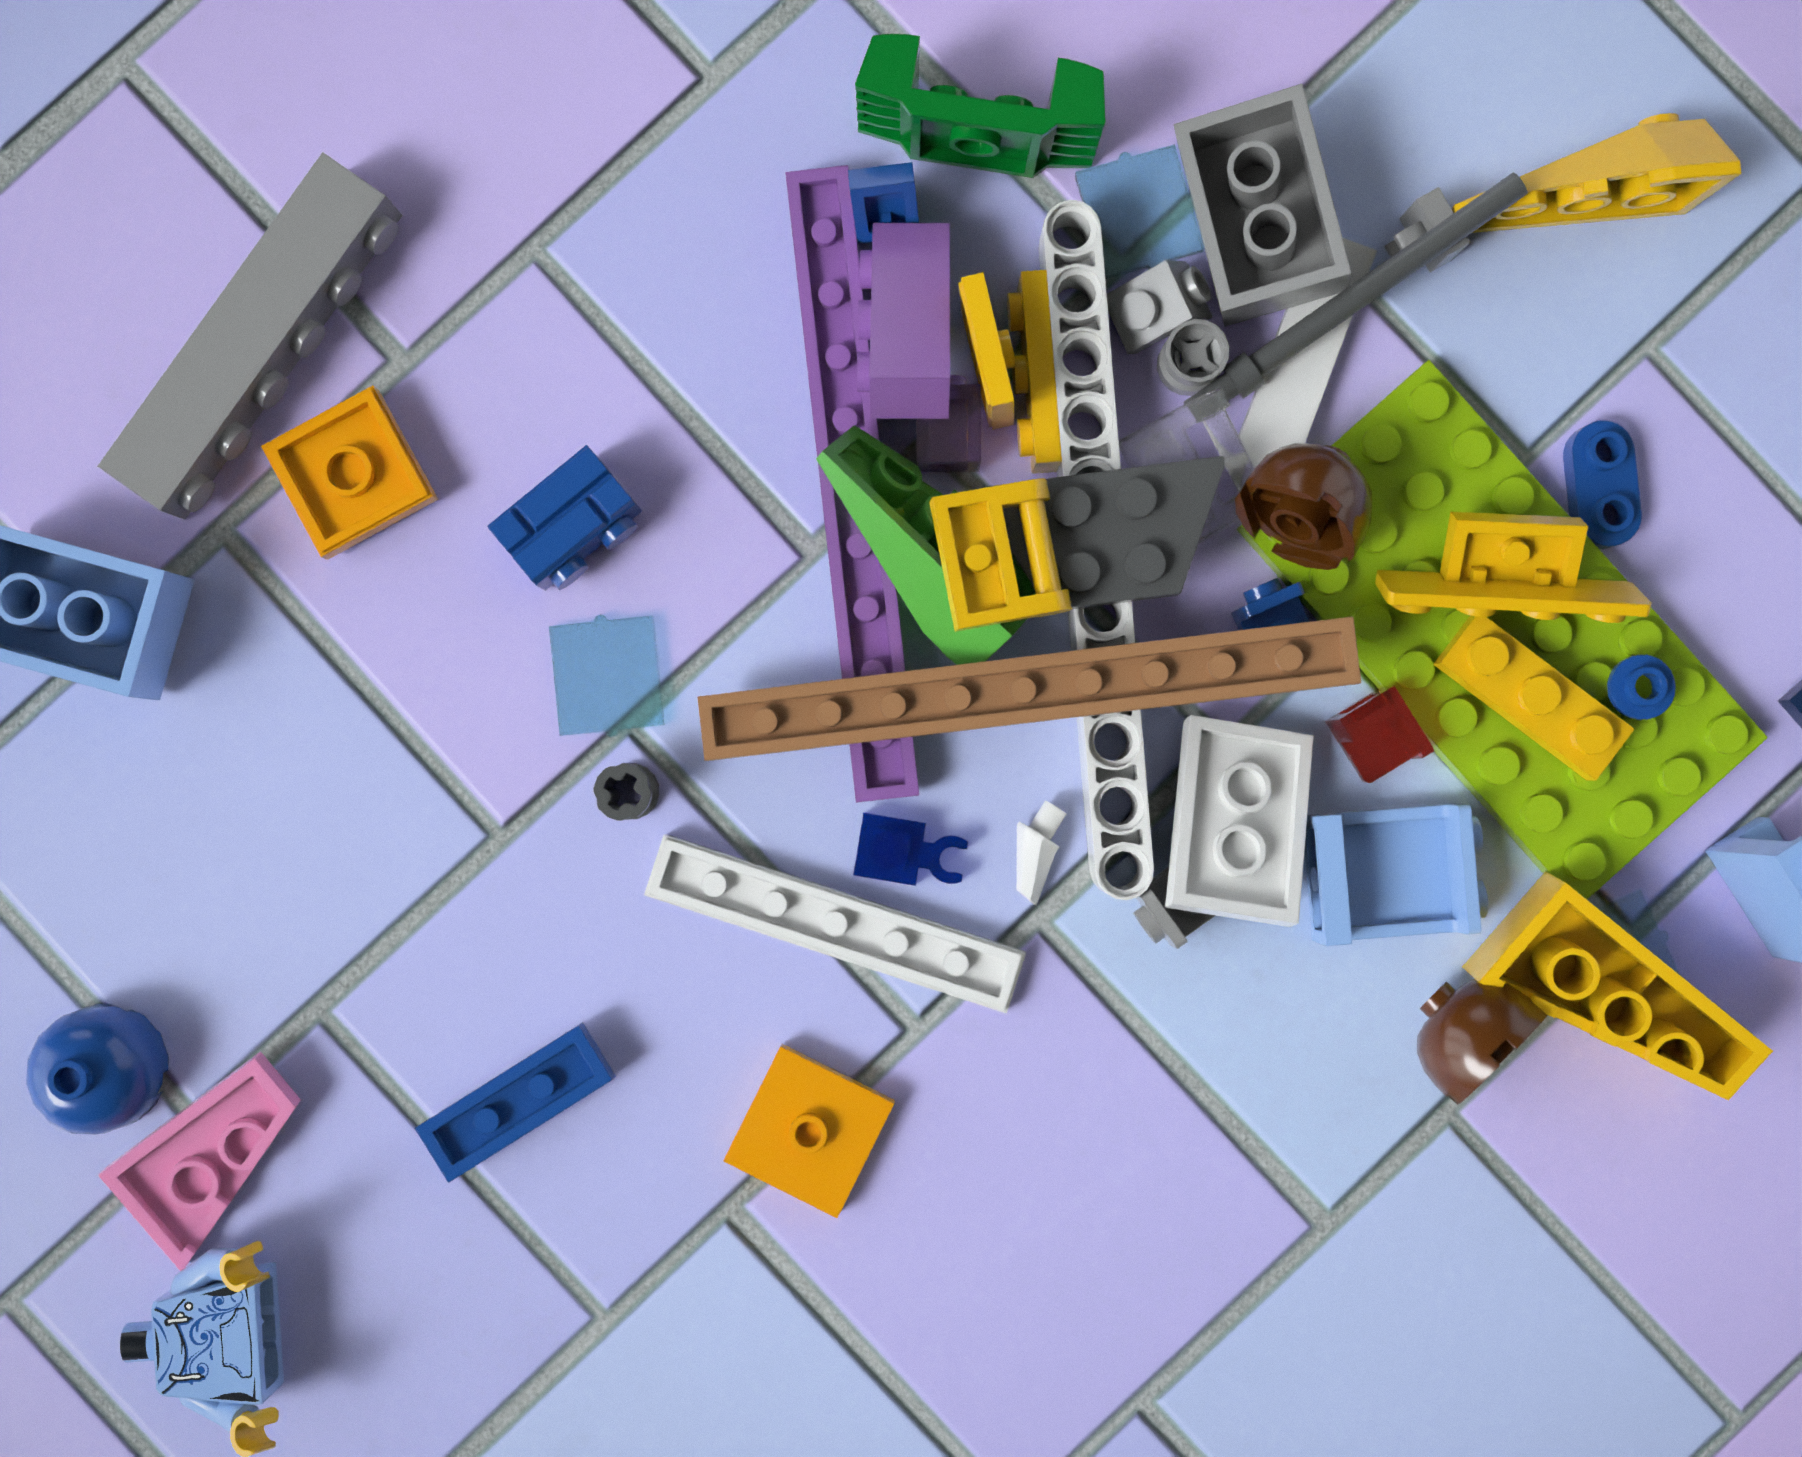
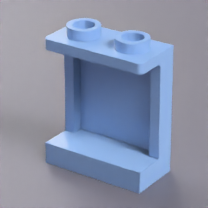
(1394, 873)
(1766, 883)

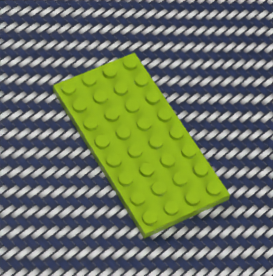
(1435, 457)

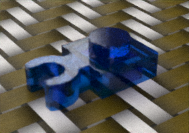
(895, 850)

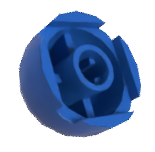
(97, 1069)

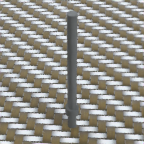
(1246, 372)

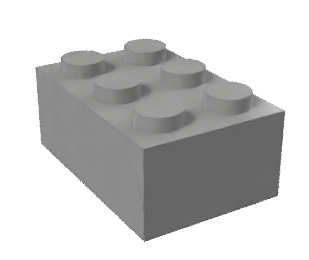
(1263, 205)

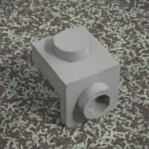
(1157, 303)

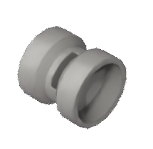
(1201, 347)

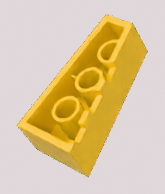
(1614, 988)

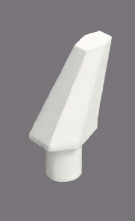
(1036, 850)

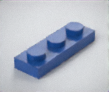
(515, 1102)

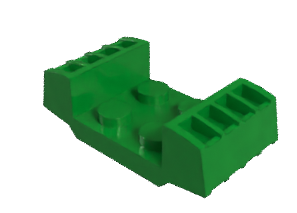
(978, 132)

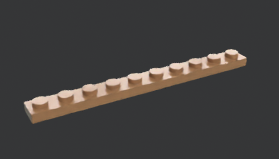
(1031, 689)

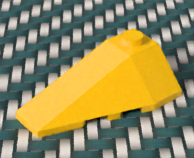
(1637, 174)

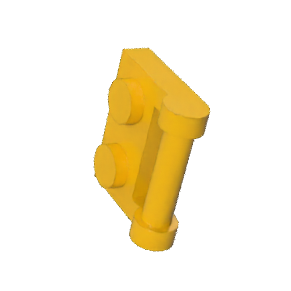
(979, 556)

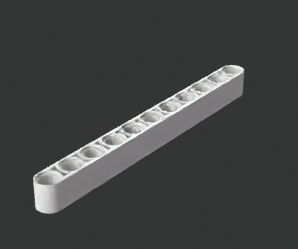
(1095, 395)

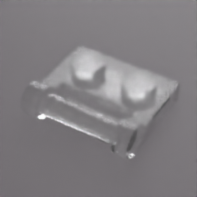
(1169, 442)

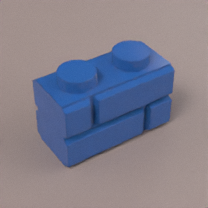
(566, 521)

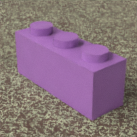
(906, 321)

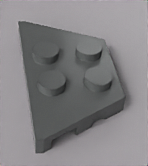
(1124, 529)

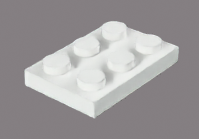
(1240, 821)

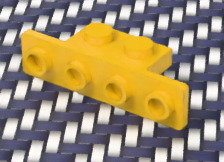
(1513, 566)

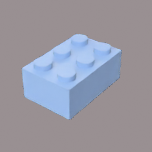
(88, 615)

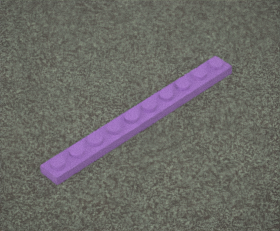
(861, 588)

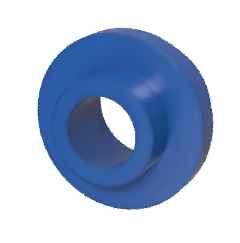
(1623, 692)

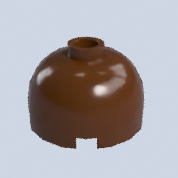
(1309, 502)
(1472, 1034)

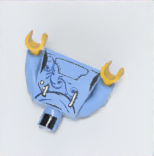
(217, 1343)

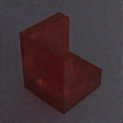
(1379, 734)

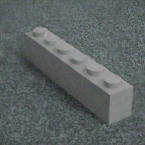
(253, 339)

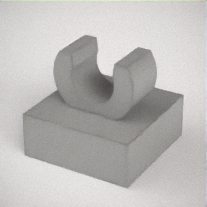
(1418, 220)

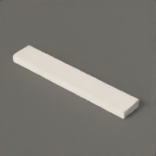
(835, 923)

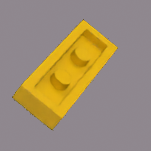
(1035, 372)
(1534, 697)

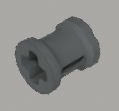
(608, 797)

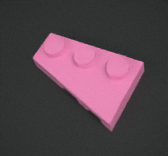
(201, 1157)

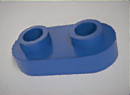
(1596, 483)

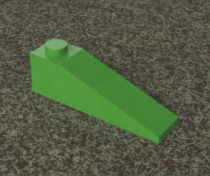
(896, 520)

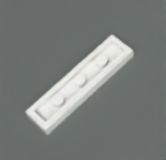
(1291, 395)

